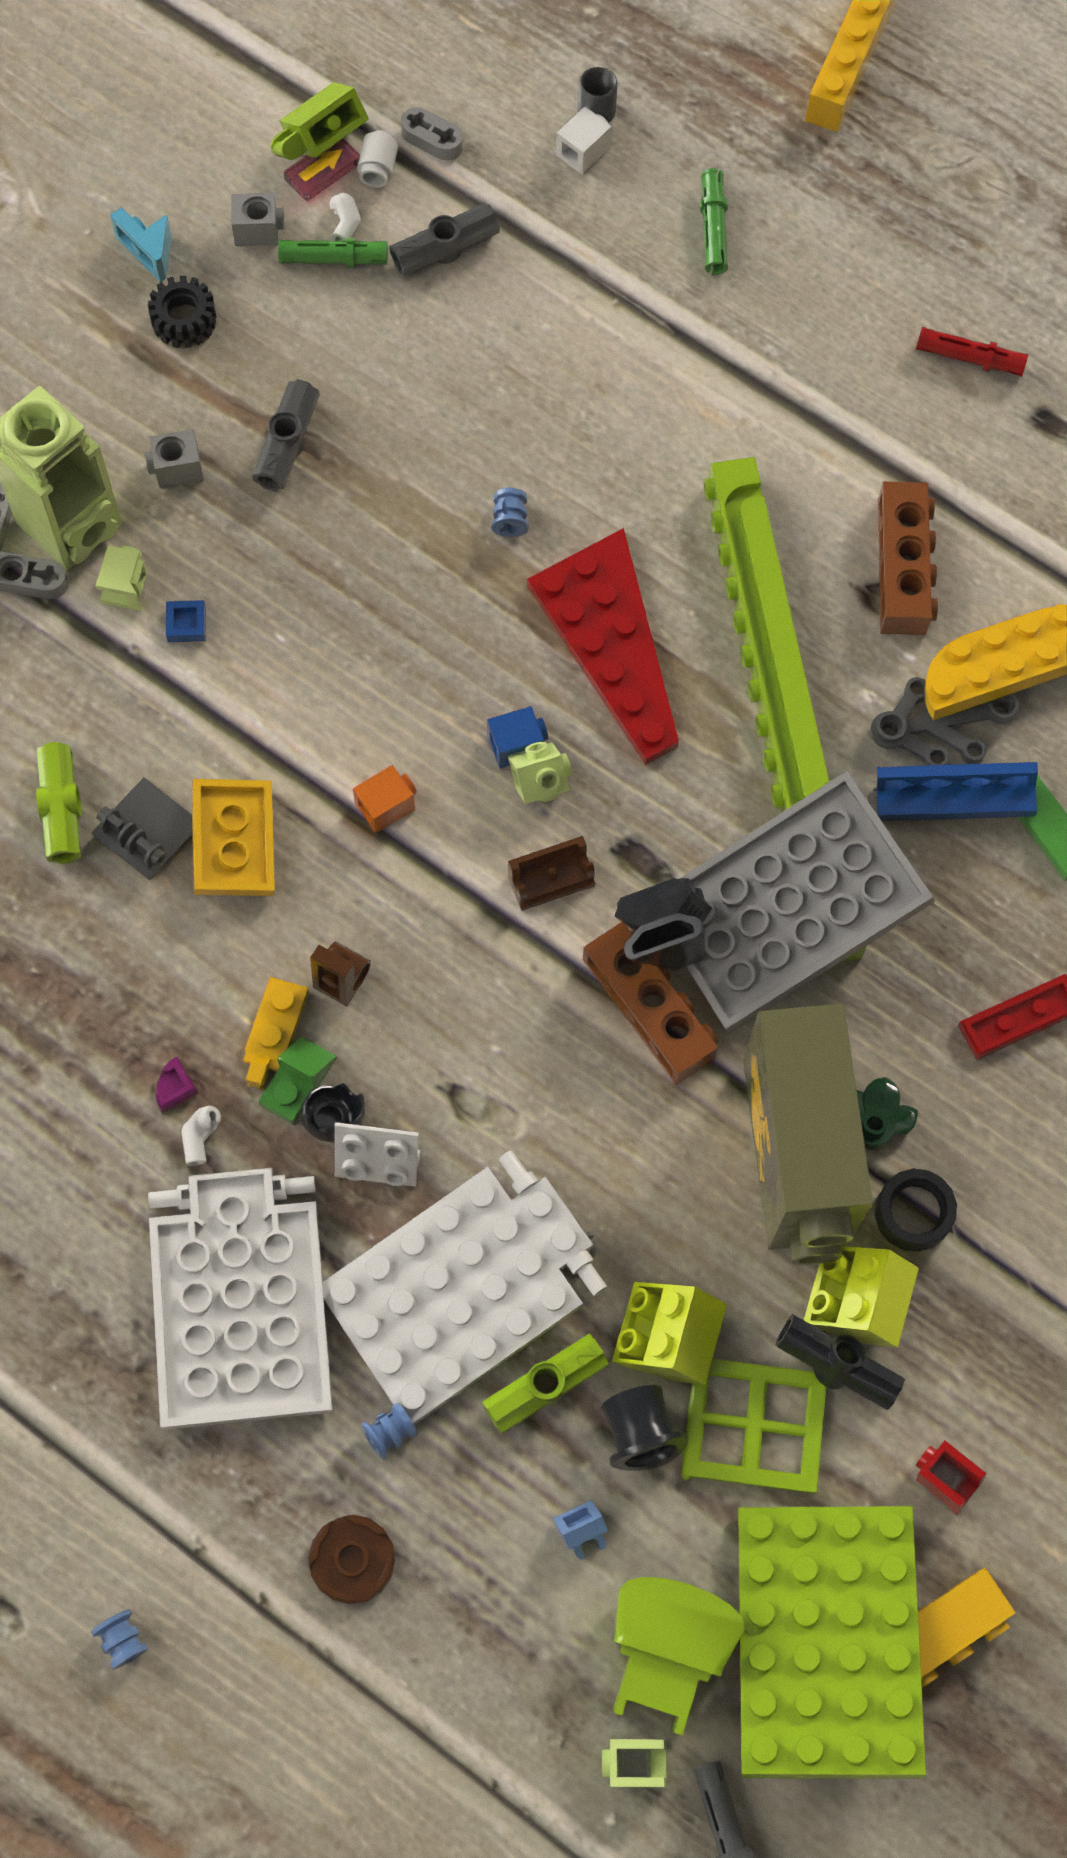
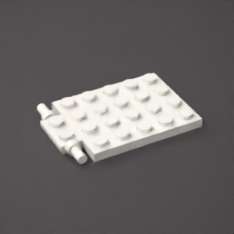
(462, 1287)
(238, 1301)

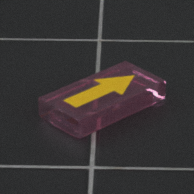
(314, 175)

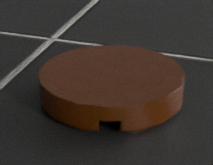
(351, 1559)

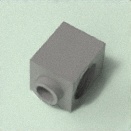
(244, 216)
(177, 472)

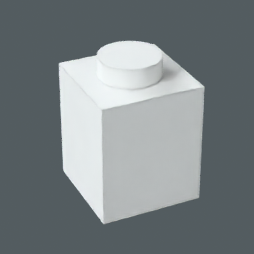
(583, 140)

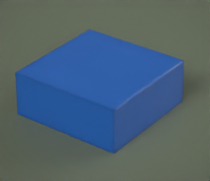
(186, 621)

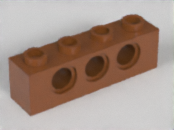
(898, 610)
(677, 1056)

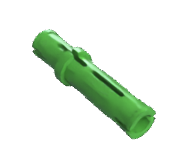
(713, 207)
(333, 252)

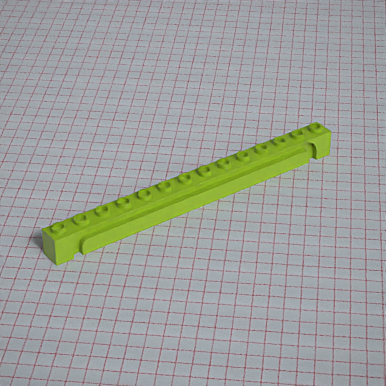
(767, 633)

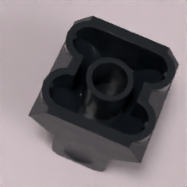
(665, 924)

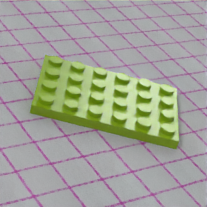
(829, 1644)

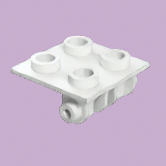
(376, 1154)

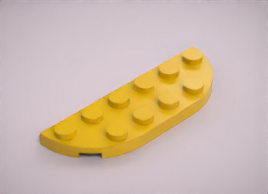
(998, 661)

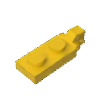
(273, 1028)

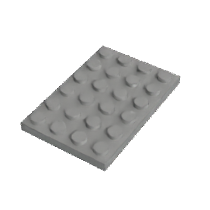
(799, 899)

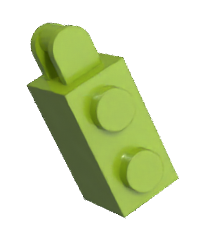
(319, 122)

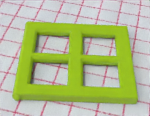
(754, 1426)

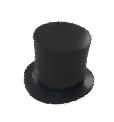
(642, 1429)

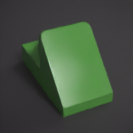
(300, 1071)

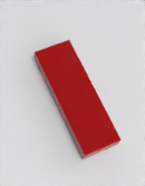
(1016, 1018)

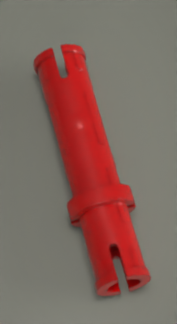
(972, 351)

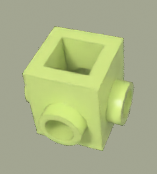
(540, 772)

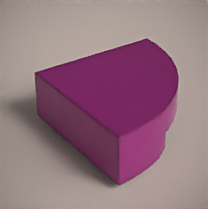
(173, 1086)

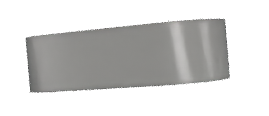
(431, 134)

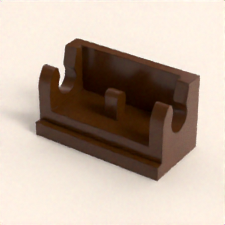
(551, 873)

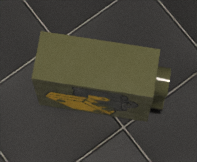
(807, 1131)

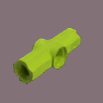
(59, 803)
(523, 1400)

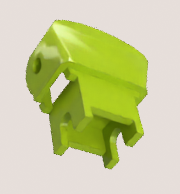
(671, 1643)

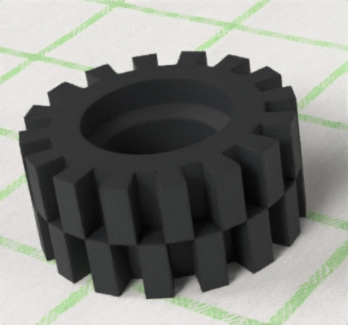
(182, 294)

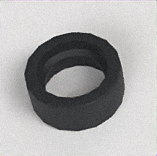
(929, 1182)

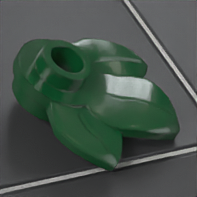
(881, 1108)

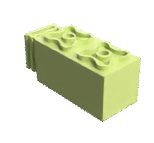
(55, 479)

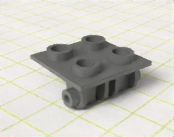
(144, 828)

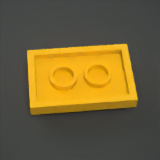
(232, 837)

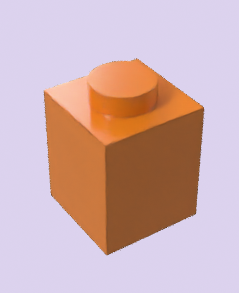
(385, 798)

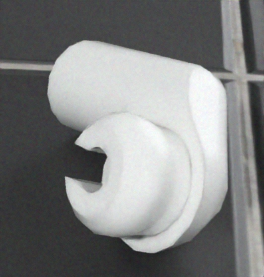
(349, 216)
(196, 1131)

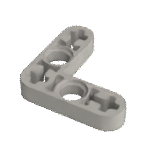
(41, 567)

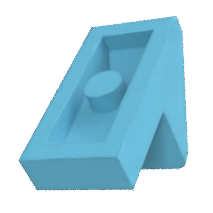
(148, 244)

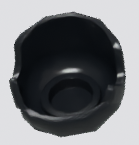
(330, 1105)

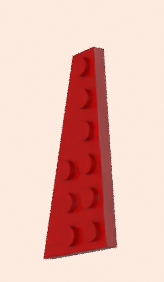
(604, 624)

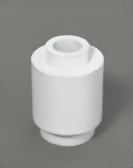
(377, 159)

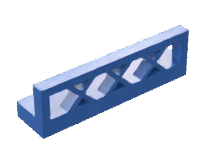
(957, 791)

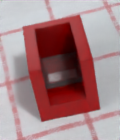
(949, 1475)

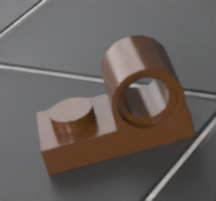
(338, 971)

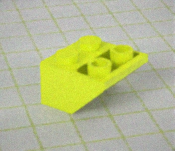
(863, 1295)
(670, 1332)

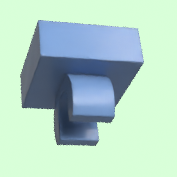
(581, 1526)

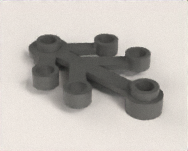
(938, 728)

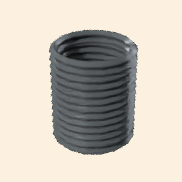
(598, 92)

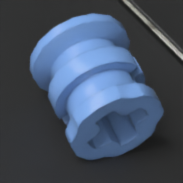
(510, 512)
(389, 1430)
(120, 1639)

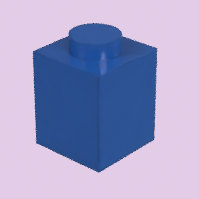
(514, 732)

